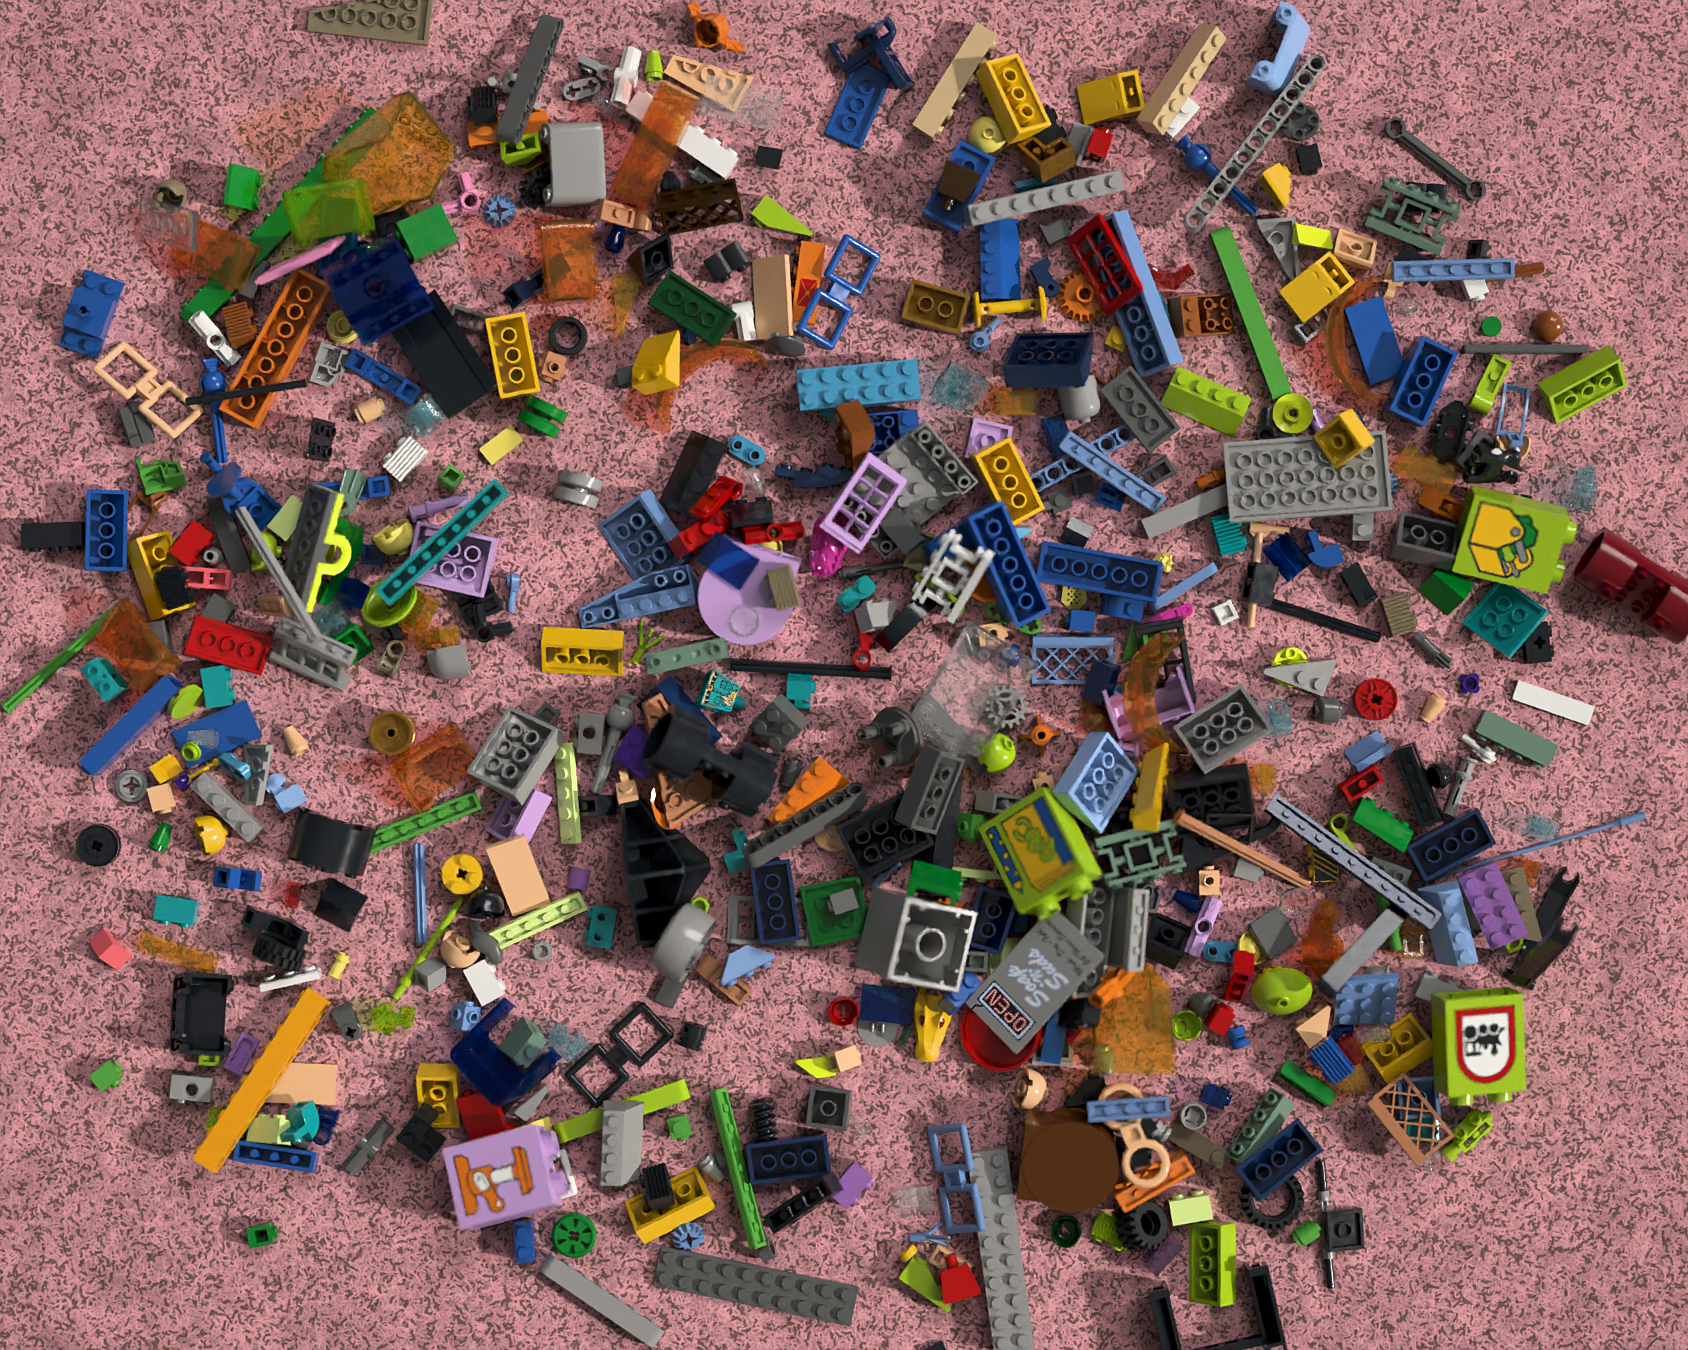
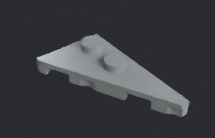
(1309, 676)

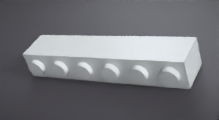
(694, 142)

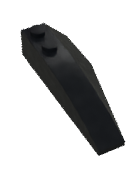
(943, 851)

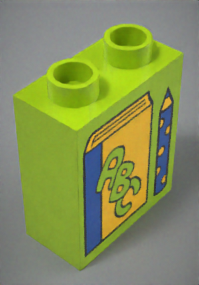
(1040, 854)

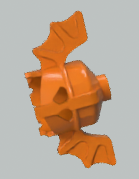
(708, 33)

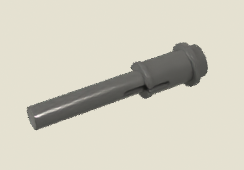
(849, 572)

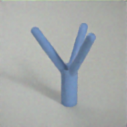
(880, 876)
(933, 1238)

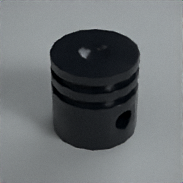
(692, 1035)

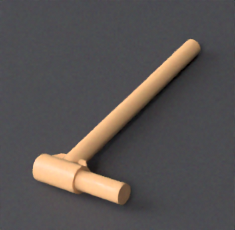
(1260, 530)

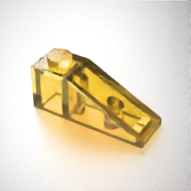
(626, 292)

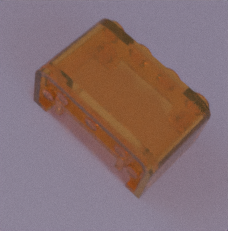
(567, 261)

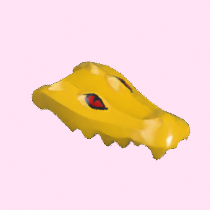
(930, 1025)

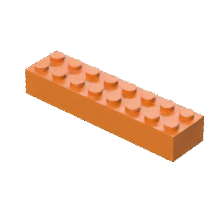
(278, 345)

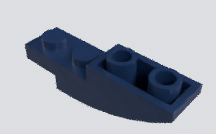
(824, 477)

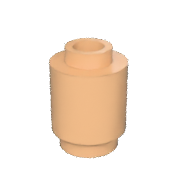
(370, 409)

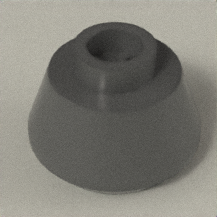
(1201, 1003)

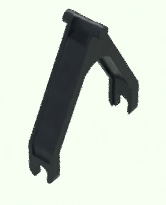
(1196, 855)
(1538, 956)

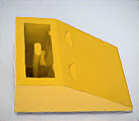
(1111, 97)
(1316, 287)

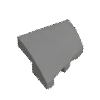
(325, 370)

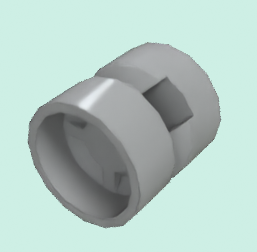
(1192, 1114)

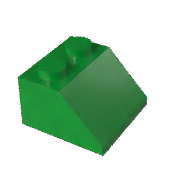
(242, 188)

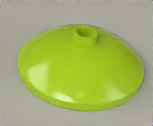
(380, 614)
(1281, 991)

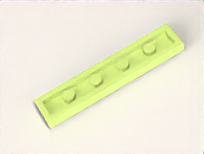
(567, 794)
(539, 919)

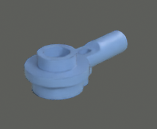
(979, 341)
(512, 583)

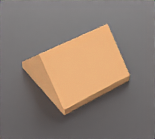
(1354, 249)

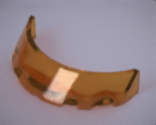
(1335, 339)
(698, 356)
(1140, 688)

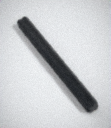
(1325, 620)

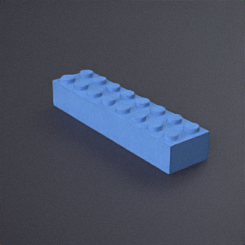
(1143, 317)

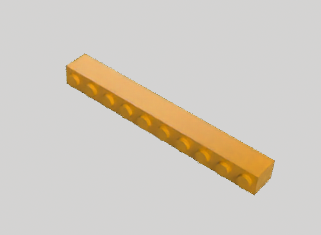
(261, 1081)

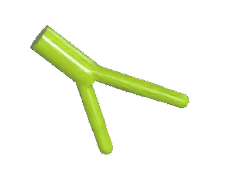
(643, 646)

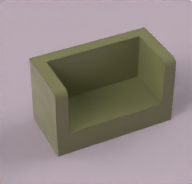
(917, 559)

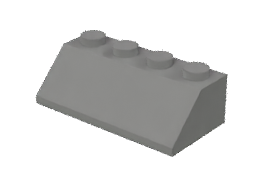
(621, 1142)

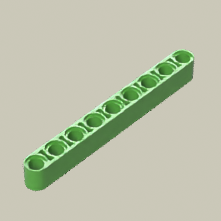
(1251, 313)

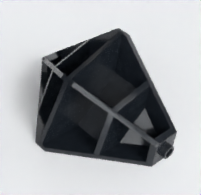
(659, 870)

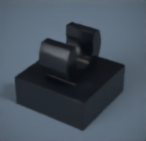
(1478, 249)
(394, 630)

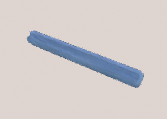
(420, 892)

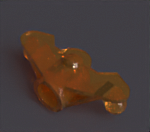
(1322, 946)

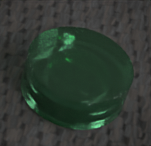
(905, 1035)

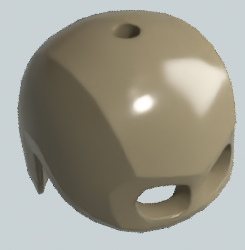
(172, 192)

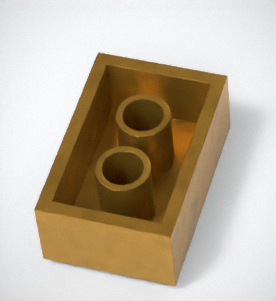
(935, 307)

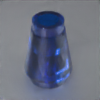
(615, 239)
(1188, 901)

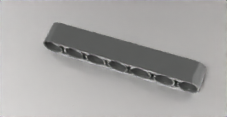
(529, 79)
(804, 824)

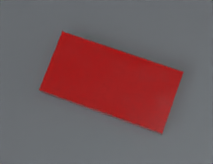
(228, 644)

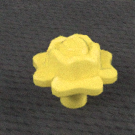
(1166, 559)

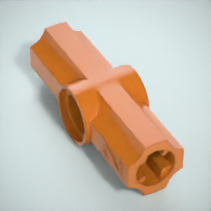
(1110, 987)

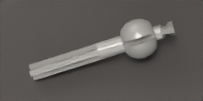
(619, 718)

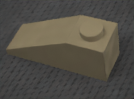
(1198, 1145)

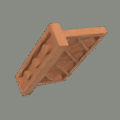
(1396, 1130)

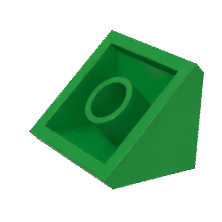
(1446, 589)
(355, 638)

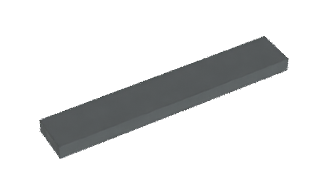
(1524, 349)

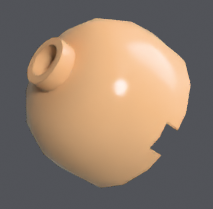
(455, 950)
(1030, 1089)

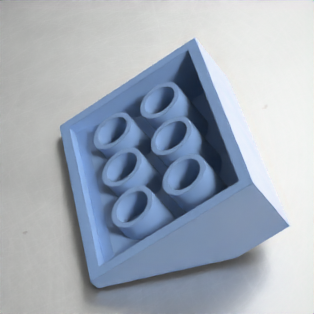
(1096, 780)

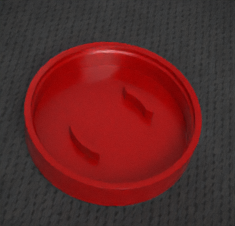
(989, 1049)

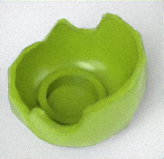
(1192, 1023)

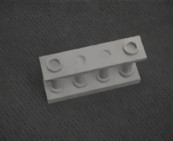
(327, 649)

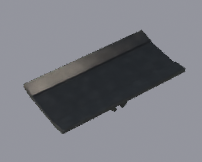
(445, 358)

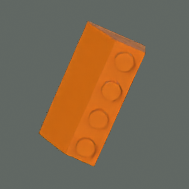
(812, 787)

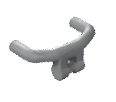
(503, 85)

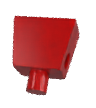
(956, 1281)

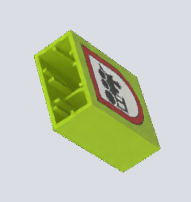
(1478, 1044)

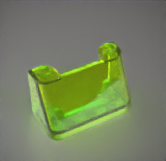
(328, 210)

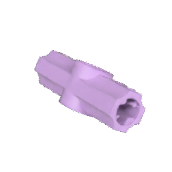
(1208, 913)

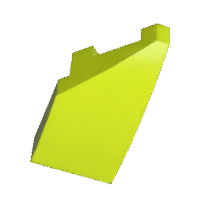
(816, 1067)

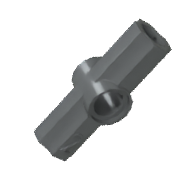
(368, 1146)

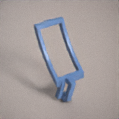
(1509, 435)

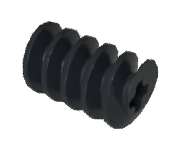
(763, 1119)

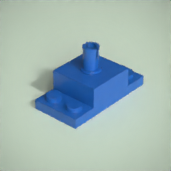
(91, 313)

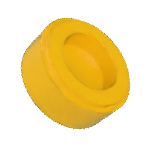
(908, 1253)

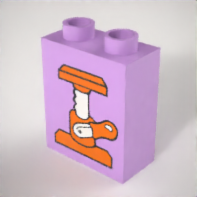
(505, 1176)

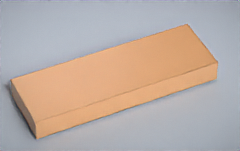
(274, 605)

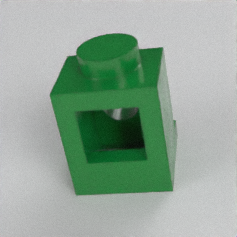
(255, 1238)

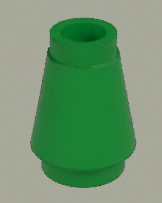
(161, 837)

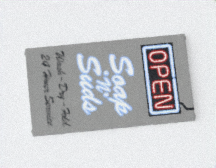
(1034, 980)

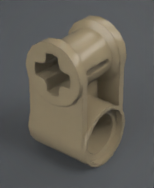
(391, 659)

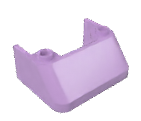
(1171, 703)

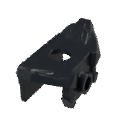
(1453, 415)

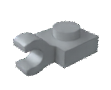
(589, 65)

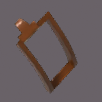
(149, 500)

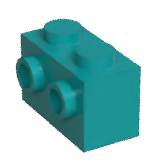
(601, 926)

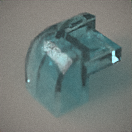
(959, 387)

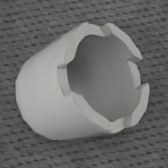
(1080, 402)

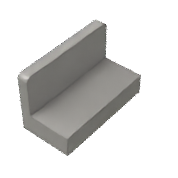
(1079, 140)

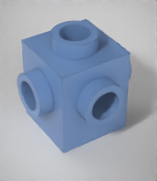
(464, 1015)

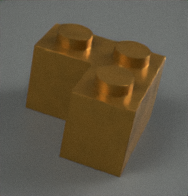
(1048, 159)

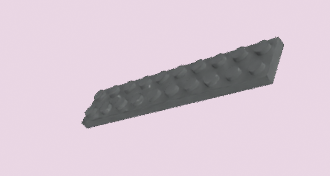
(756, 1285)

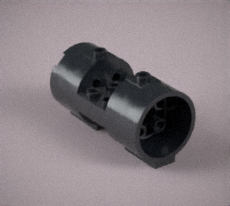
(681, 746)

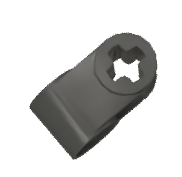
(346, 1020)

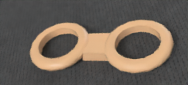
(1135, 1139)

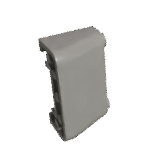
(575, 164)

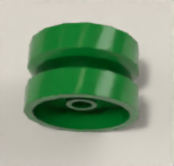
(541, 418)

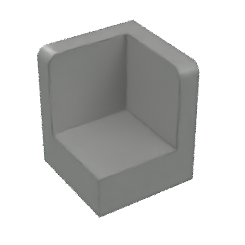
(430, 974)

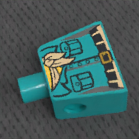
(718, 694)

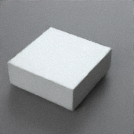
(1225, 612)

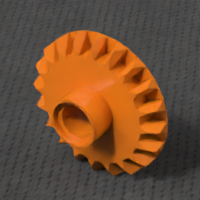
(1072, 304)

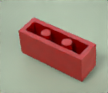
(698, 534)

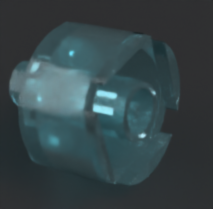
(425, 416)

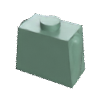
(523, 1042)

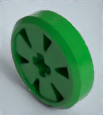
(572, 1247)

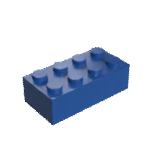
(1420, 381)

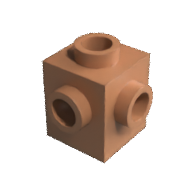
(550, 367)

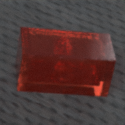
(293, 894)

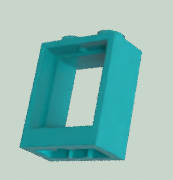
(99, 674)

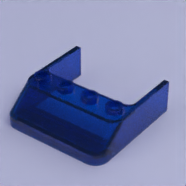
(490, 1068)

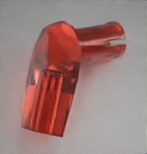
(1171, 280)

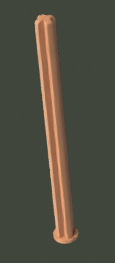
(1241, 849)

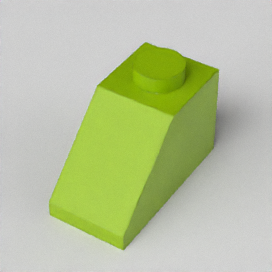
(521, 153)

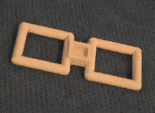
(147, 389)

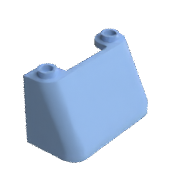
(1275, 77)

